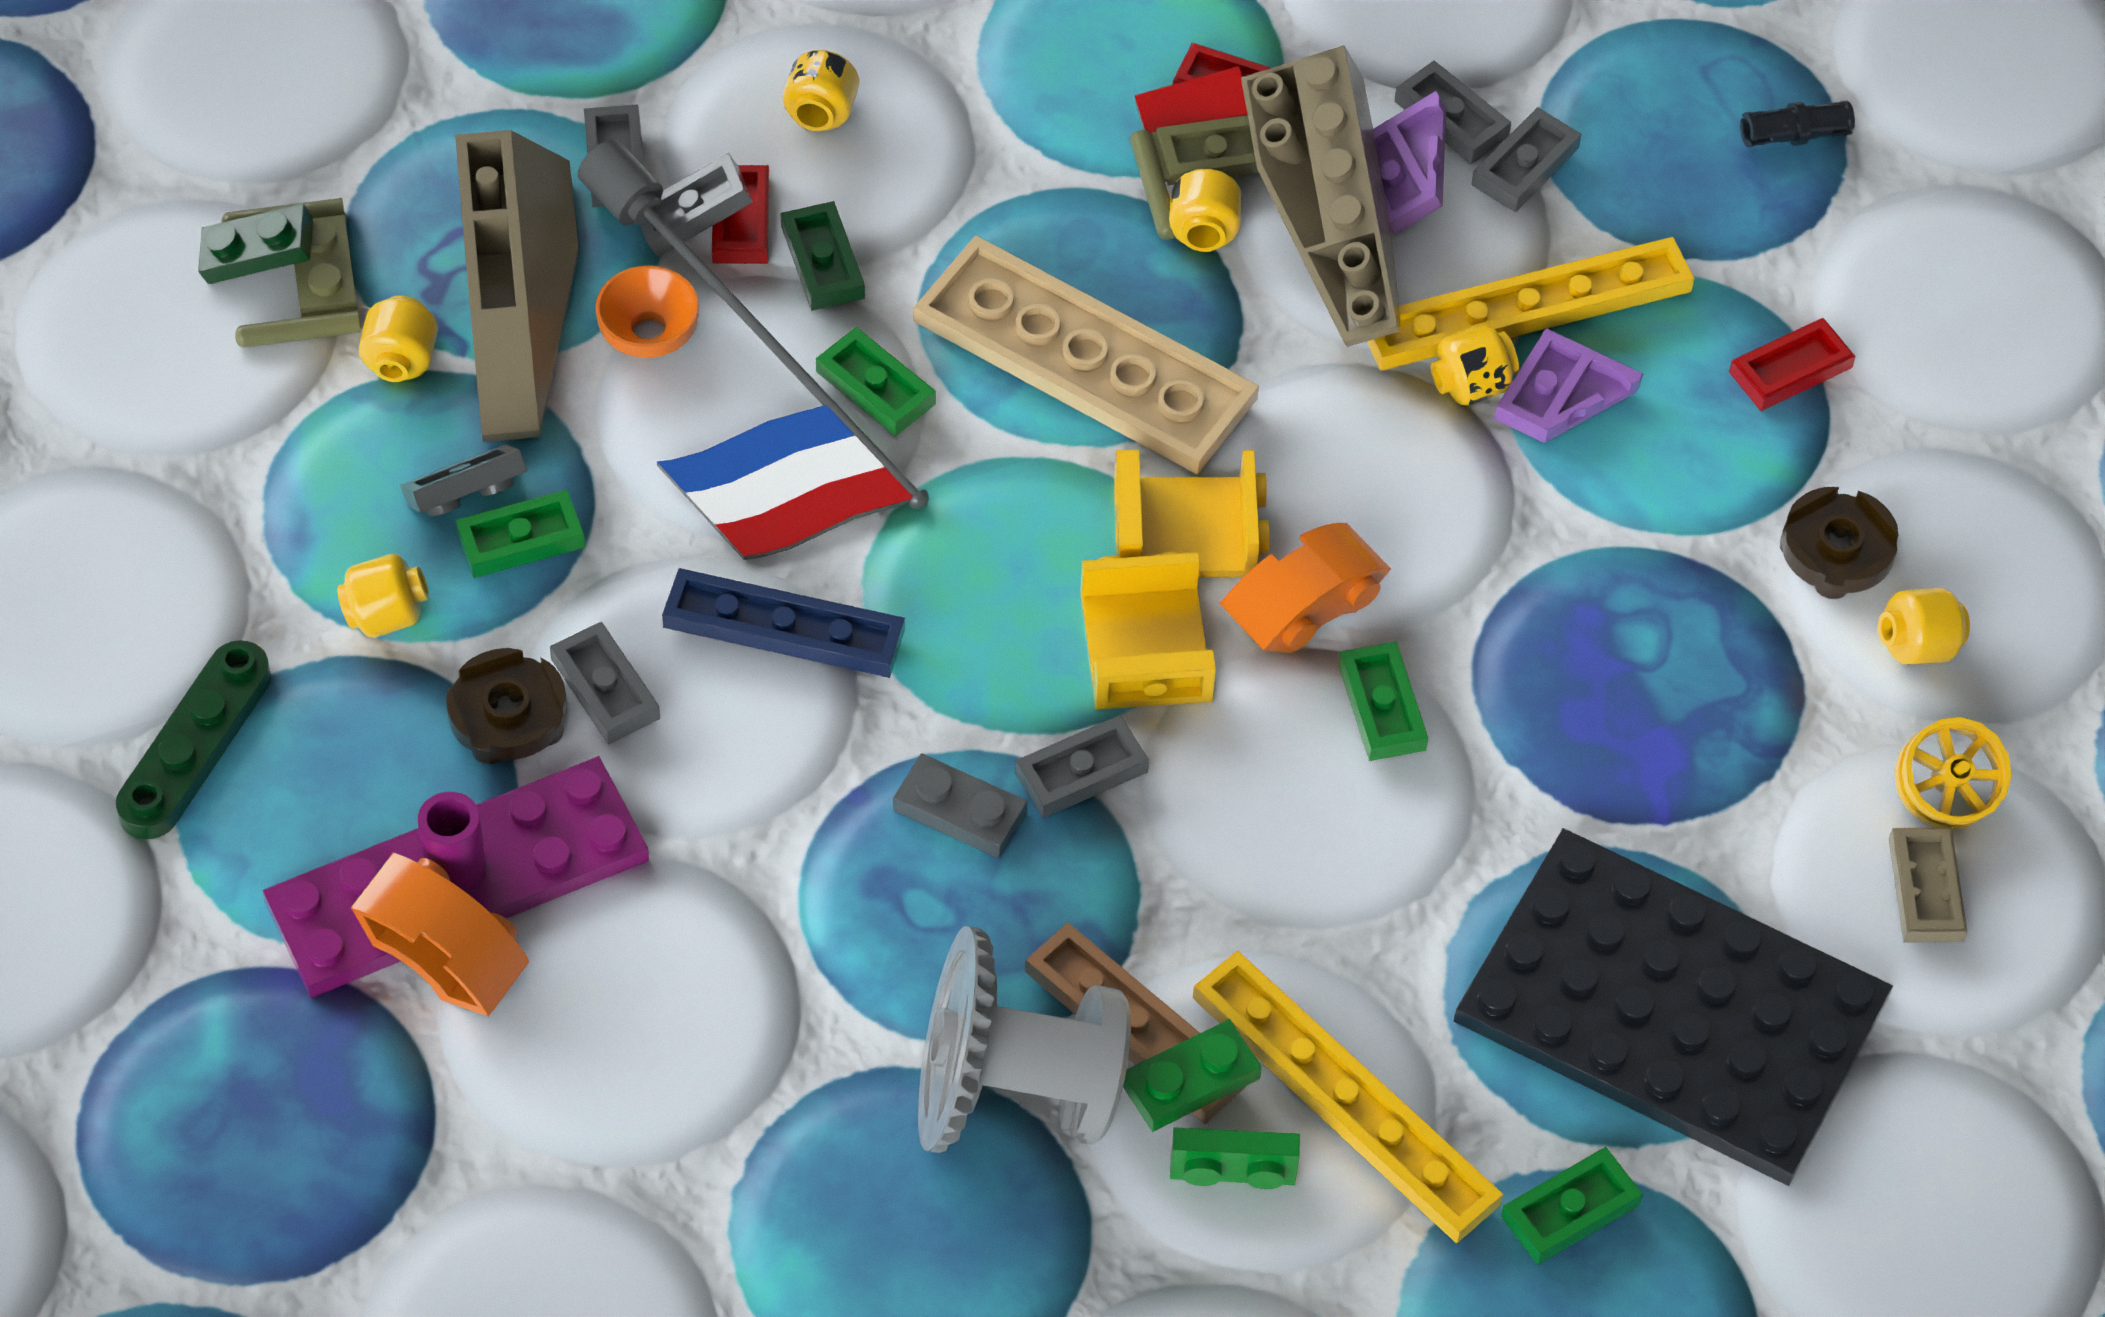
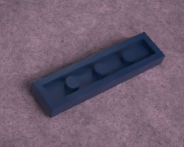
(783, 622)

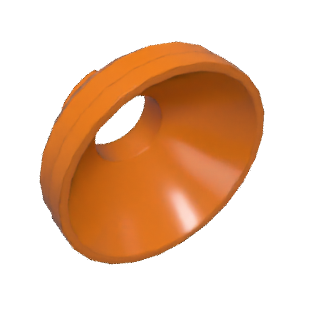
(646, 295)

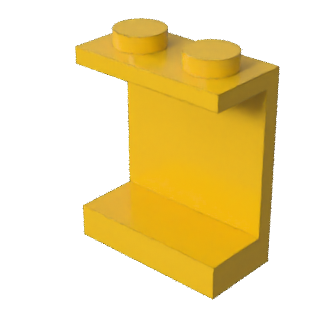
(1192, 516)
(1146, 631)

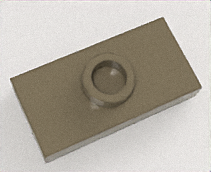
(1927, 885)

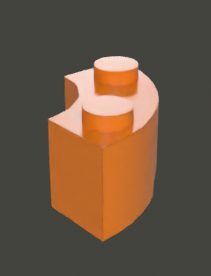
(1293, 597)
(441, 933)

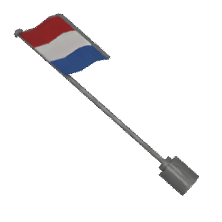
(788, 473)

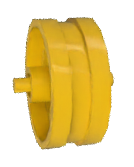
(1953, 773)

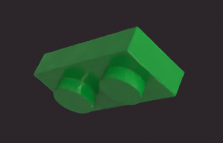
(875, 381)
(520, 533)
(1383, 701)
(1191, 1075)
(1248, 1157)
(1571, 1205)

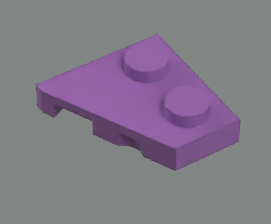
(1413, 161)
(1563, 387)

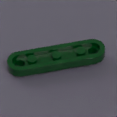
(193, 739)

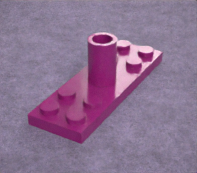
(499, 852)

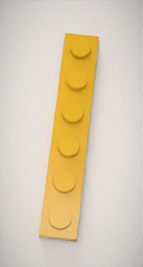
(1539, 299)
(1349, 1097)

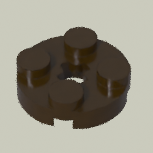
(1836, 568)
(512, 734)

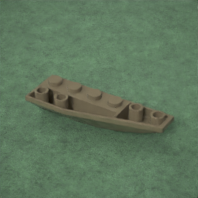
(1327, 184)
(518, 273)

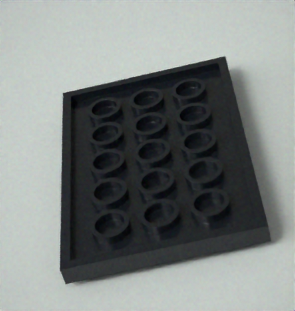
(1674, 1005)

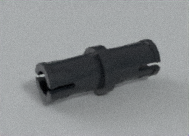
(1797, 123)

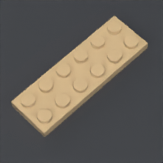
(1086, 354)

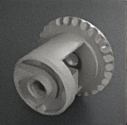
(1017, 1050)

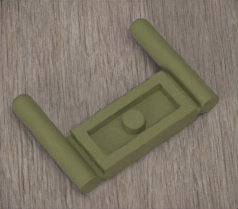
(1183, 148)
(323, 282)

